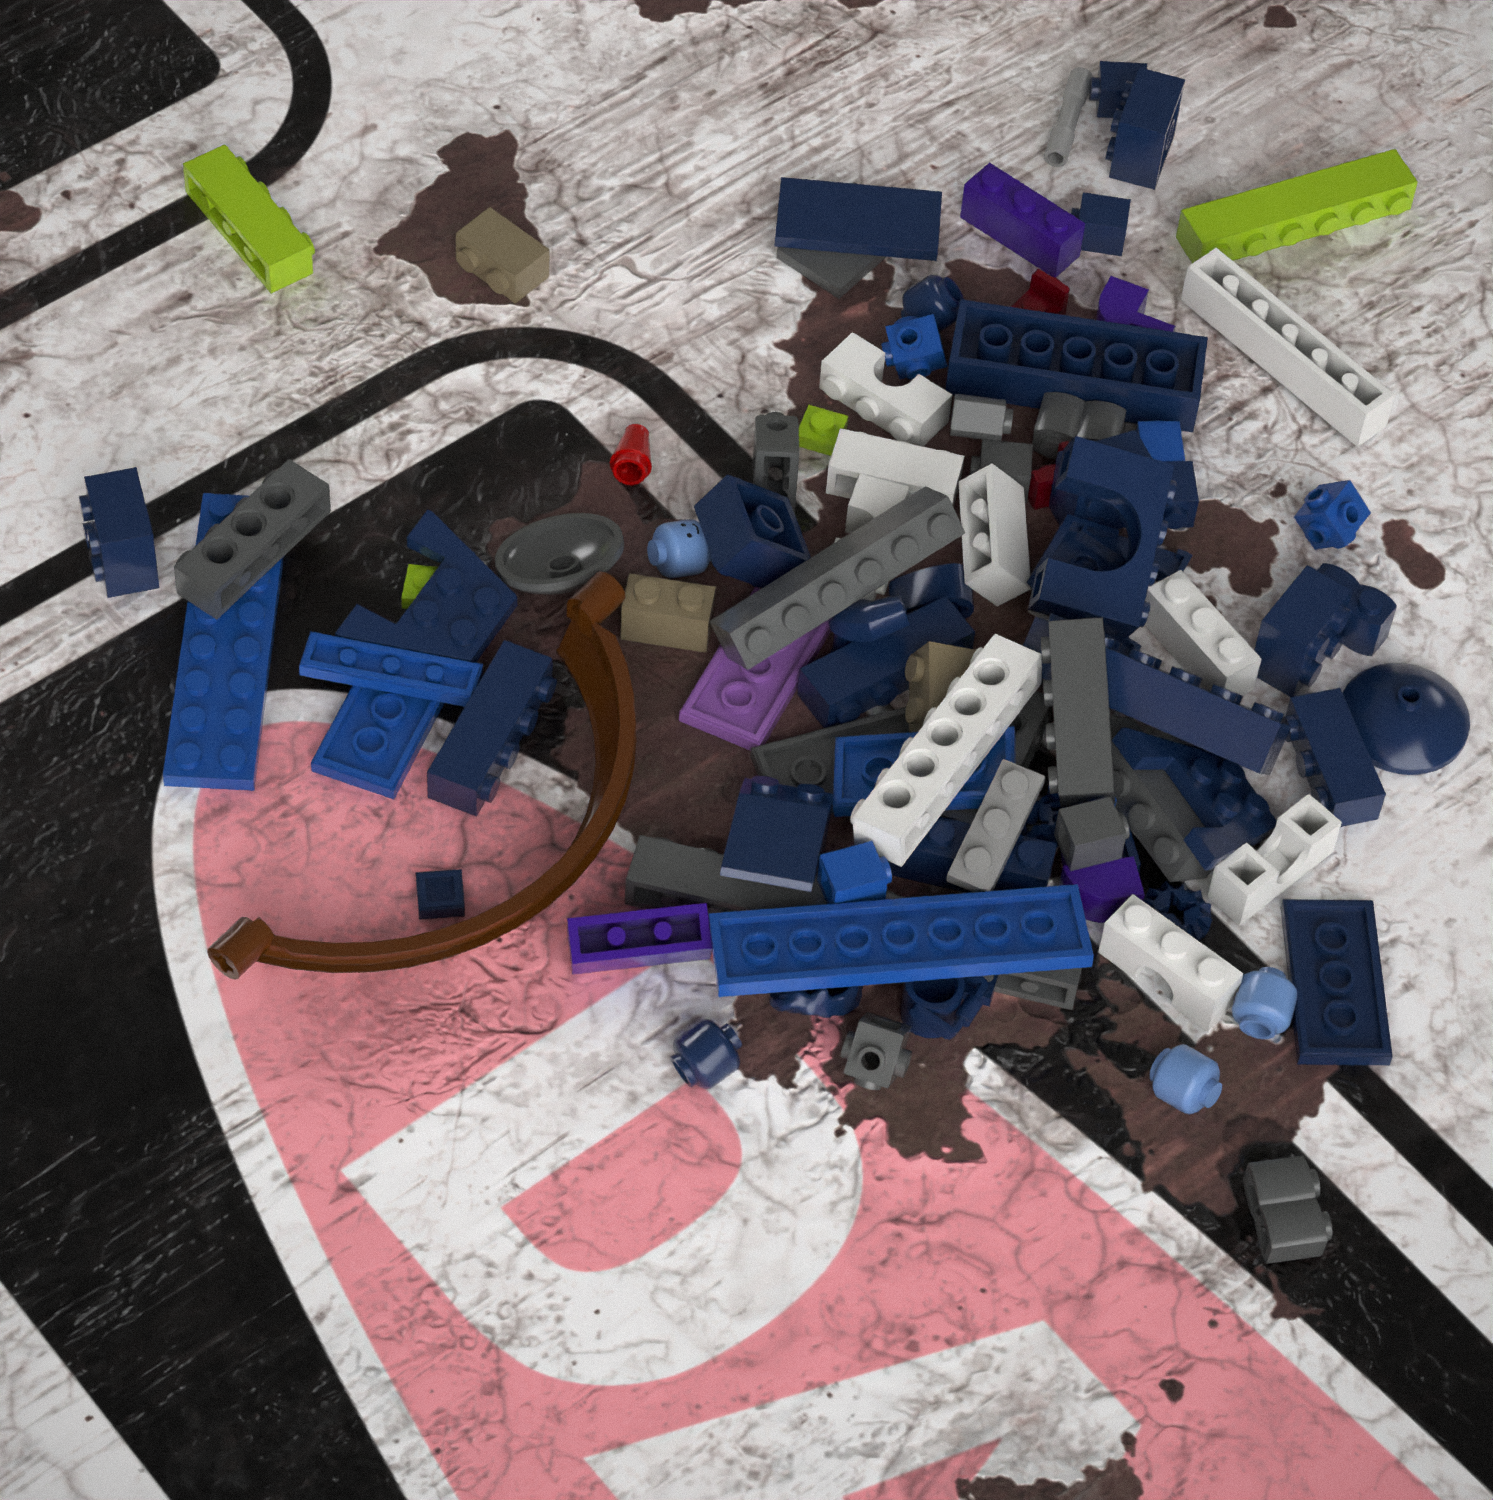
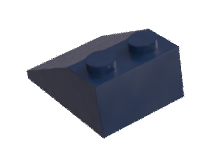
(777, 833)

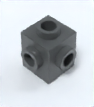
(887, 1040)

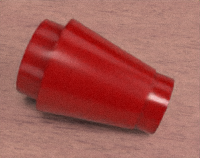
(632, 456)

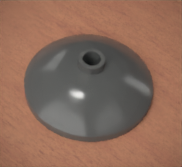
(559, 553)

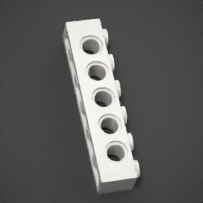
(947, 748)

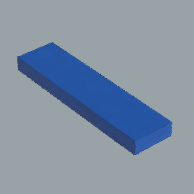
(390, 669)

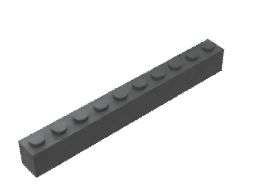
(681, 875)

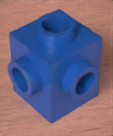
(914, 346)
(1332, 515)

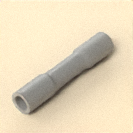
(1063, 133)

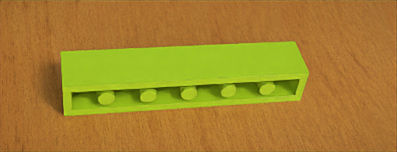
(1298, 208)

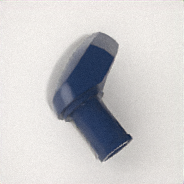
(868, 621)

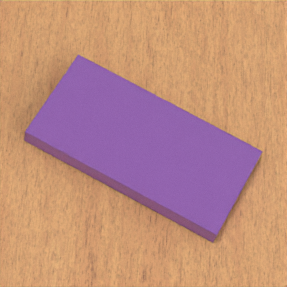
(748, 703)

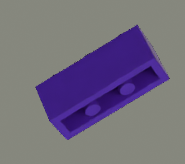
(1022, 220)
(639, 938)

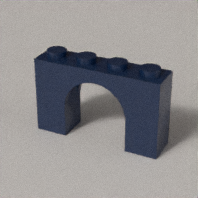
(1138, 492)

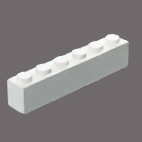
(1287, 347)

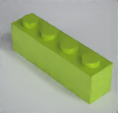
(249, 218)

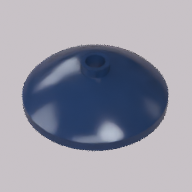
(1404, 734)

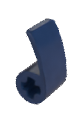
(933, 583)

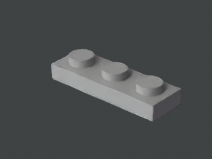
(995, 828)

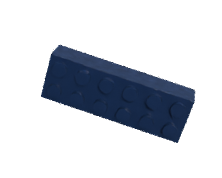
(1031, 352)
(1182, 707)

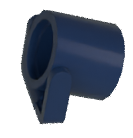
(938, 1006)

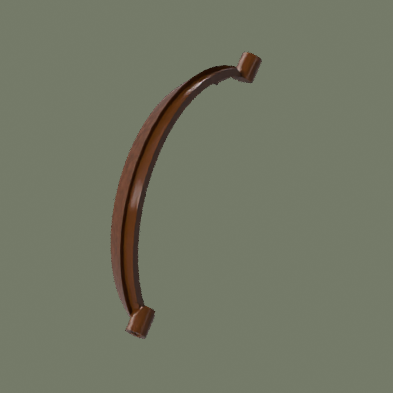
(607, 691)

